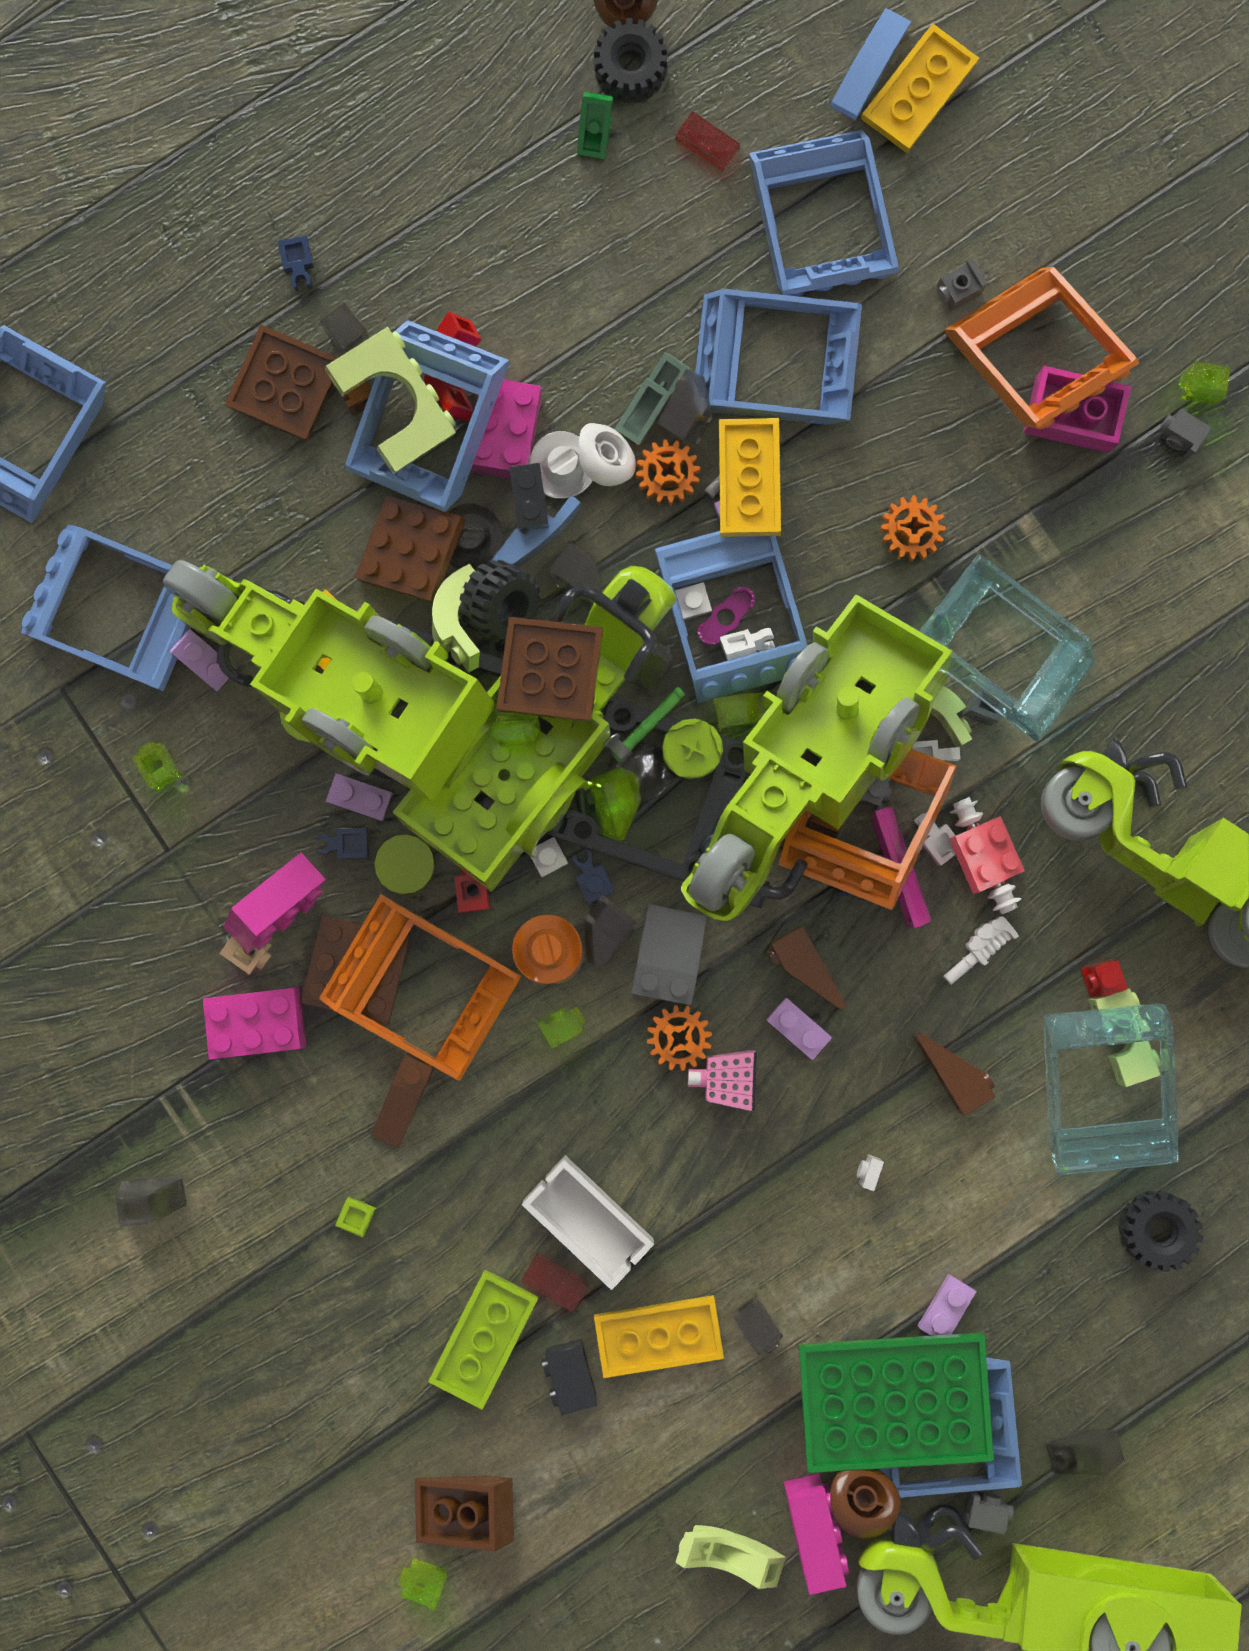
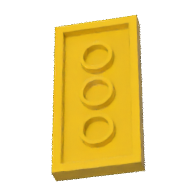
(919, 88)
(749, 477)
(658, 1336)

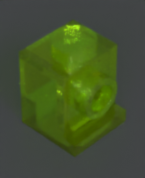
(145, 762)
(562, 1026)
(427, 1574)

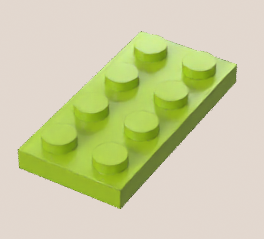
(483, 1339)

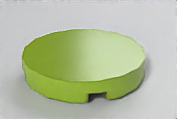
(692, 749)
(404, 864)

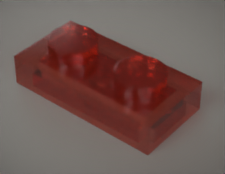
(707, 141)
(555, 1282)

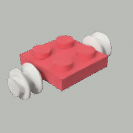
(986, 855)

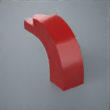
(450, 396)

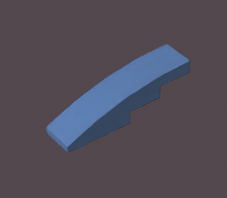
(870, 64)
(522, 547)

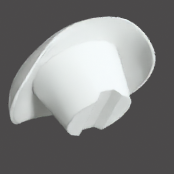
(605, 455)
(560, 464)

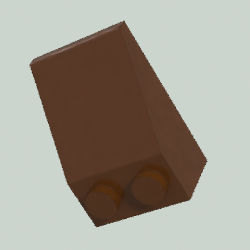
(465, 1511)

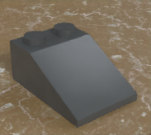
(669, 954)

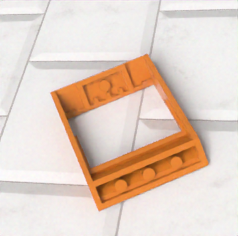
(1016, 307)
(857, 869)
(371, 956)

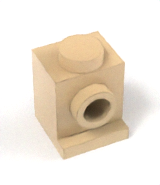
(244, 960)

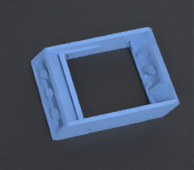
(811, 162)
(721, 349)
(450, 362)
(19, 489)
(714, 557)
(153, 658)
(1005, 1469)

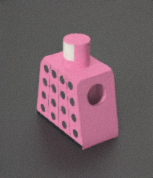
(728, 1079)

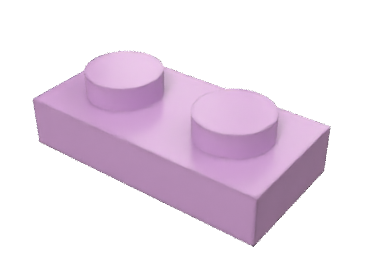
(200, 659)
(359, 797)
(799, 1028)
(947, 1307)

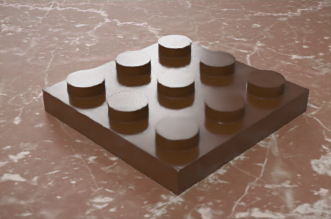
(282, 383)
(410, 549)
(550, 669)
(330, 947)

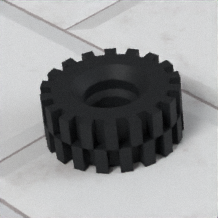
(630, 40)
(1182, 1237)

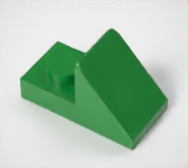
(594, 125)

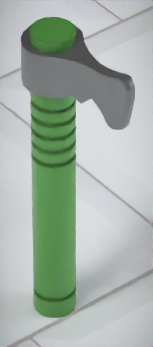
(622, 750)

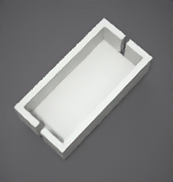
(588, 1222)

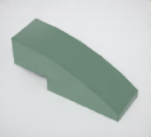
(651, 398)

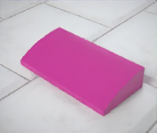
(894, 849)

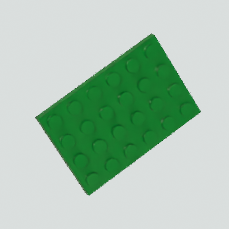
(895, 1402)

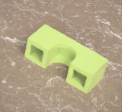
(1137, 1059)

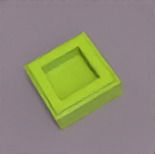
(355, 1216)

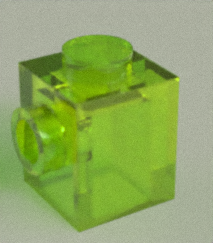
(1205, 382)

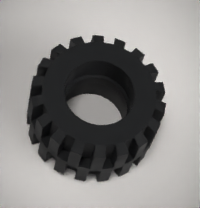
(495, 595)

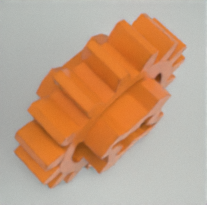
(676, 481)
(924, 527)
(690, 1046)

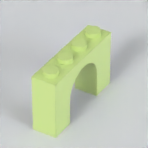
(385, 357)

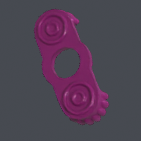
(739, 603)

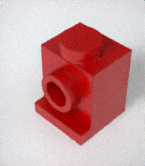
(470, 903)
(1104, 978)

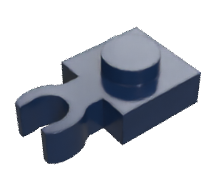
(296, 258)
(350, 843)
(593, 880)

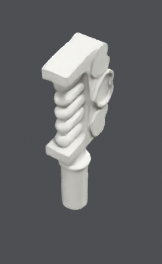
(986, 940)

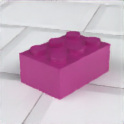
(1091, 425)
(510, 430)
(275, 904)
(254, 1023)
(816, 1534)

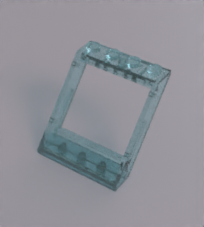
(1056, 677)
(1119, 1143)

